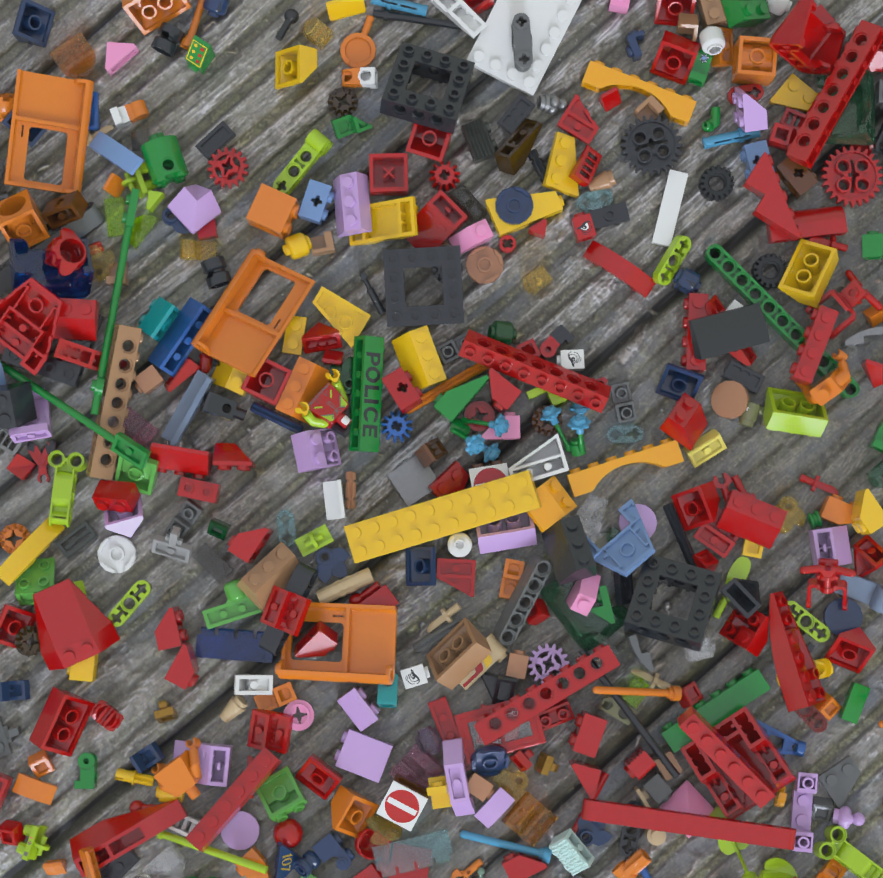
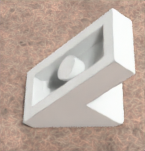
(253, 684)

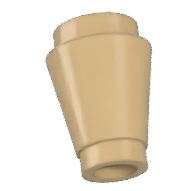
(233, 708)

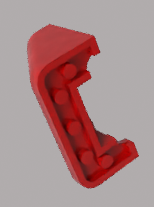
(807, 41)

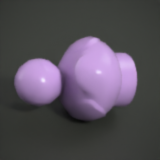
(844, 817)

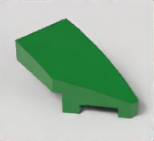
(348, 125)

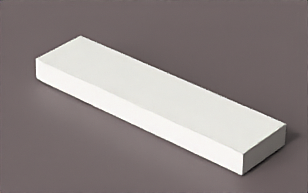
(669, 208)

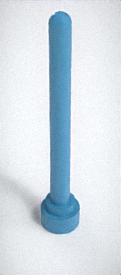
(543, 854)

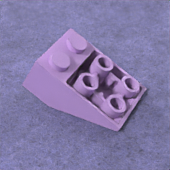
(214, 762)

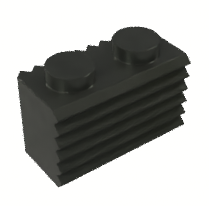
(478, 140)

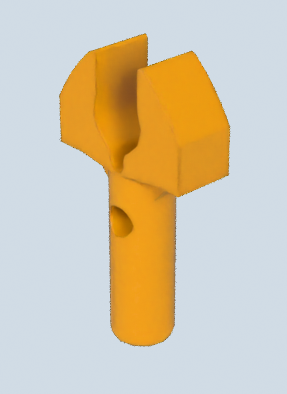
(780, 798)

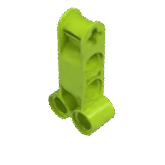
(318, 146)
(64, 487)
(846, 854)

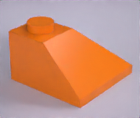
(350, 811)

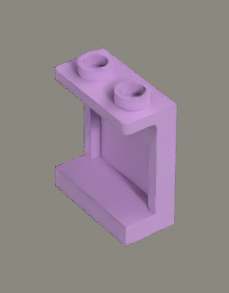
(35, 429)
(363, 755)

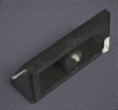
(468, 204)

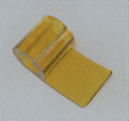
(197, 250)

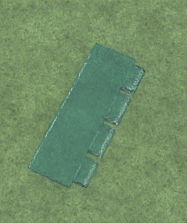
(411, 850)

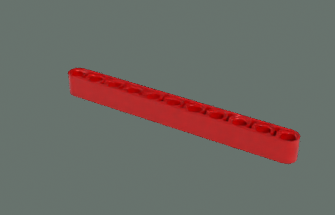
(688, 824)

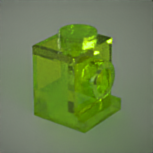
(633, 700)

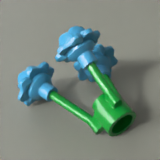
(577, 423)
(476, 443)

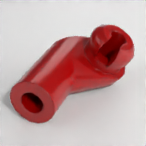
(205, 363)

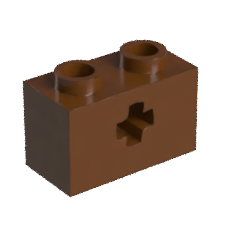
(799, 184)
(64, 209)

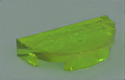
(141, 228)

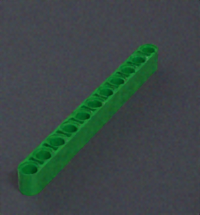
(777, 310)

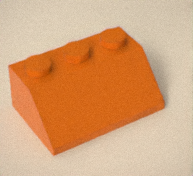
(151, 13)
(302, 386)

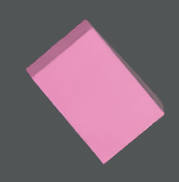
(118, 55)

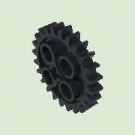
(646, 129)

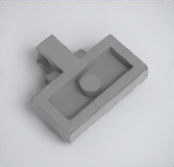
(172, 546)

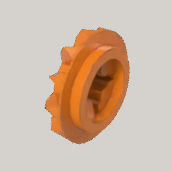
(8, 531)

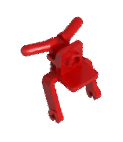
(848, 299)
(827, 579)

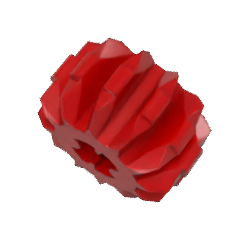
(451, 179)
(106, 715)

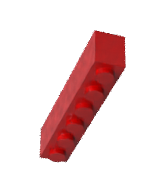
(726, 757)
(233, 800)

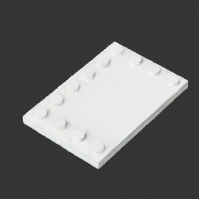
(494, 44)

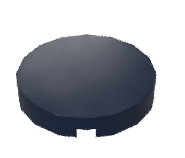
(514, 205)
(839, 620)
(489, 760)

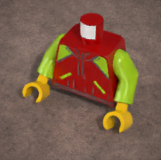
(327, 405)

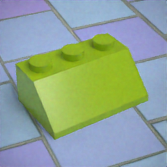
(793, 414)

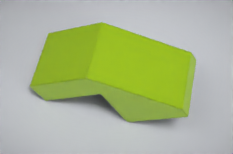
(553, 399)

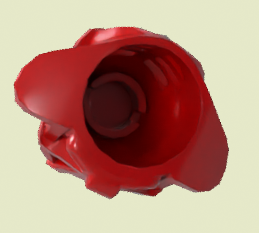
(63, 253)

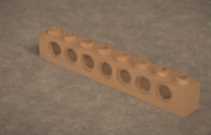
(106, 410)

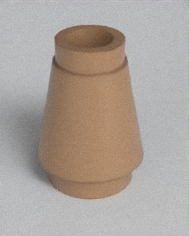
(602, 181)

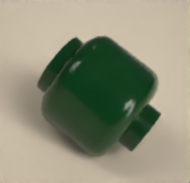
(502, 331)

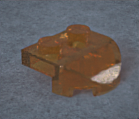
(75, 57)

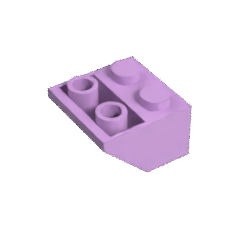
(749, 113)
(315, 449)
(830, 544)
(359, 708)

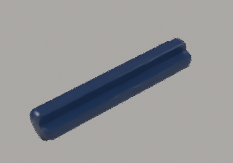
(276, 417)

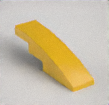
(29, 551)

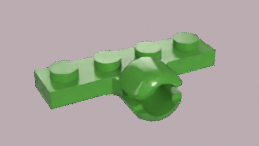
(236, 607)

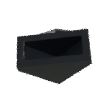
(742, 596)
(499, 686)

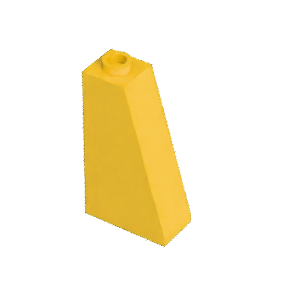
(544, 206)

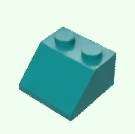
(158, 318)

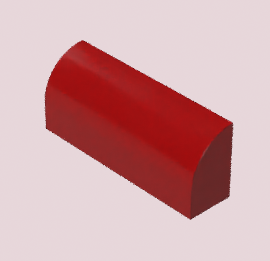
(813, 222)

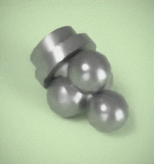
(550, 103)

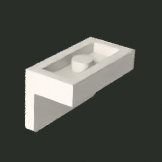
(334, 500)

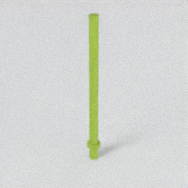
(214, 852)

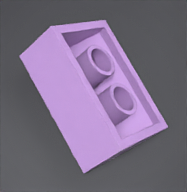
(352, 204)
(506, 534)

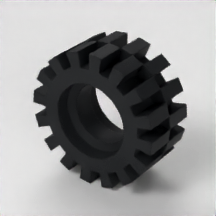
(722, 173)
(758, 266)

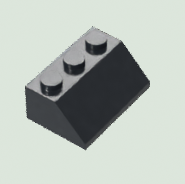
(569, 550)

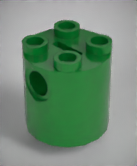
(164, 153)

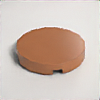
(484, 265)
(729, 399)

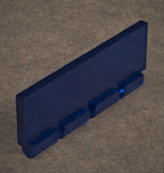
(228, 647)

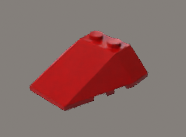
(29, 323)
(70, 626)

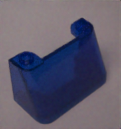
(30, 263)

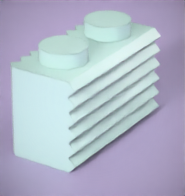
(571, 852)

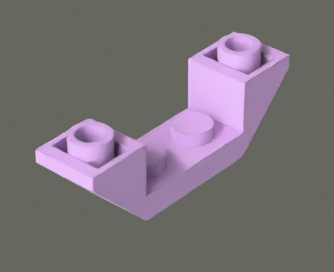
(456, 777)
(801, 810)

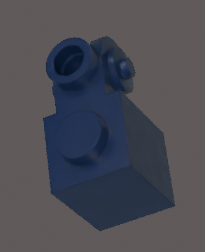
(332, 846)

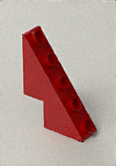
(773, 205)

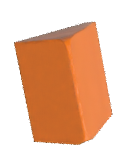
(113, 185)
(829, 707)
(40, 763)
(55, 867)

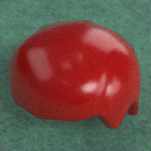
(288, 832)
(363, 845)

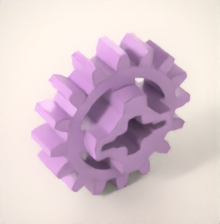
(540, 661)

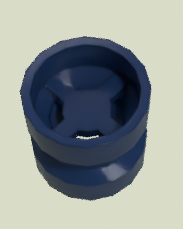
(307, 864)

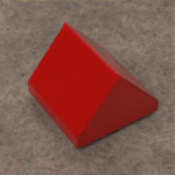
(538, 229)

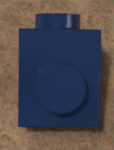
(633, 50)
(14, 690)
(146, 757)

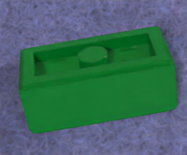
(854, 702)

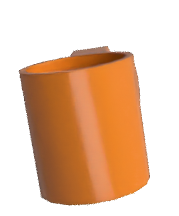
(633, 865)

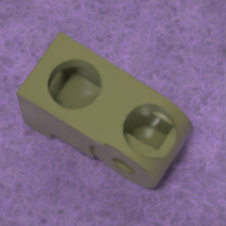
(611, 707)

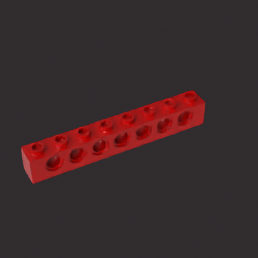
(845, 87)
(535, 371)
(609, 663)

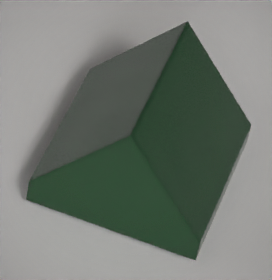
(218, 528)

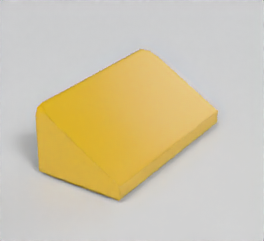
(344, 8)

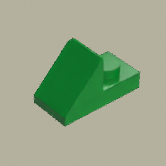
(605, 611)

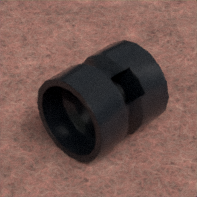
(168, 38)
(216, 272)

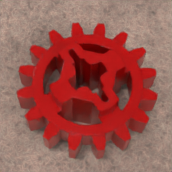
(230, 160)

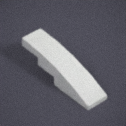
(461, 15)

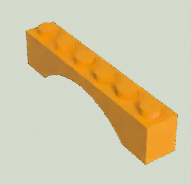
(602, 78)
(662, 455)

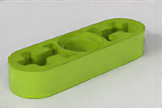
(664, 262)
(142, 595)
(819, 626)

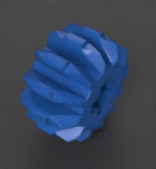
(399, 420)

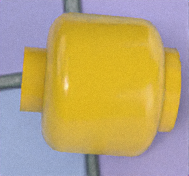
(297, 246)

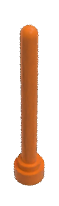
(185, 43)
(673, 692)

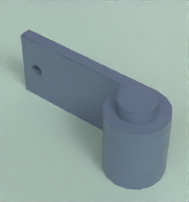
(864, 591)

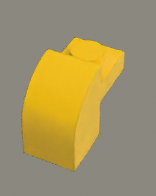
(439, 792)

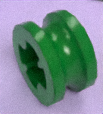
(814, 519)

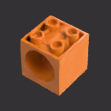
(753, 61)
(273, 211)
(22, 219)

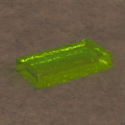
(114, 212)

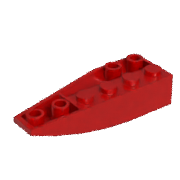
(792, 658)
(125, 832)

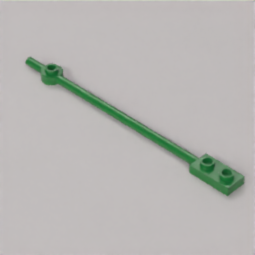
(128, 218)
(121, 444)

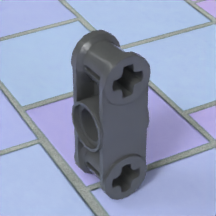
(522, 42)

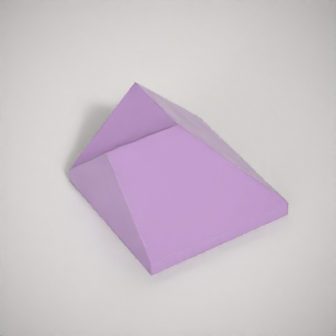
(195, 207)
(124, 522)

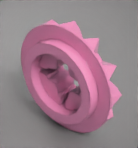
(304, 707)

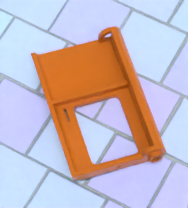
(50, 105)
(238, 337)
(366, 647)

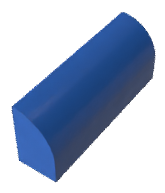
(177, 340)

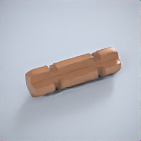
(350, 490)

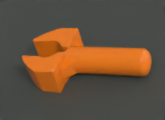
(468, 871)

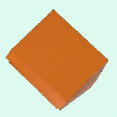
(873, 316)

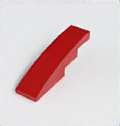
(80, 355)

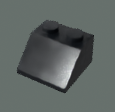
(16, 404)

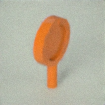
(358, 48)

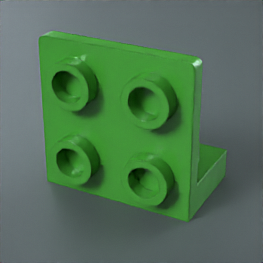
(34, 579)

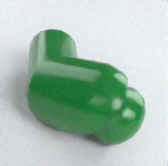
(712, 123)

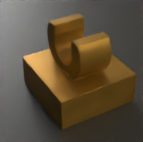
(165, 713)
(545, 764)

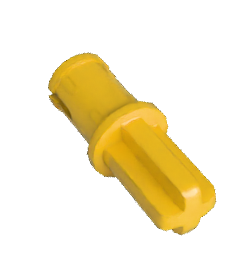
(134, 777)

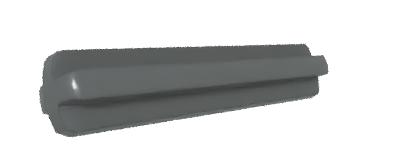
(435, 637)

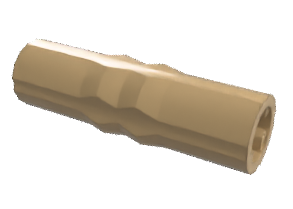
(345, 586)

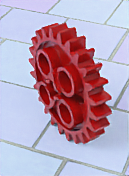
(868, 176)

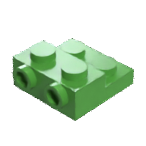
(144, 479)
(281, 795)

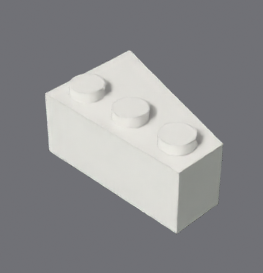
(543, 461)

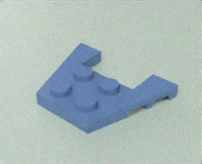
(627, 548)

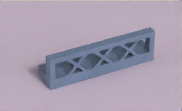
(188, 407)

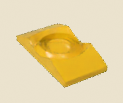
(390, 221)

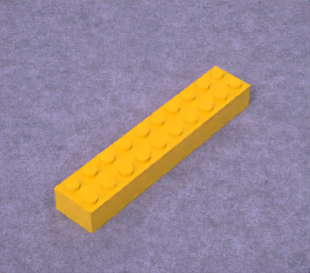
(442, 516)

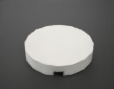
(116, 554)

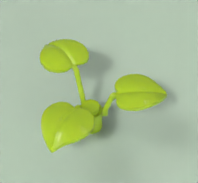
(774, 867)

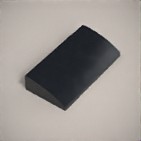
(728, 331)

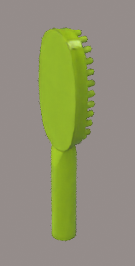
(740, 570)

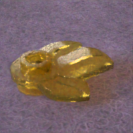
(103, 261)
(794, 515)
(507, 782)
(383, 830)

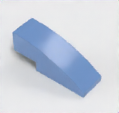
(116, 153)

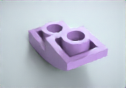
(494, 807)

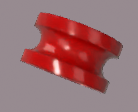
(507, 249)

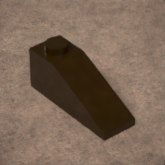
(516, 148)

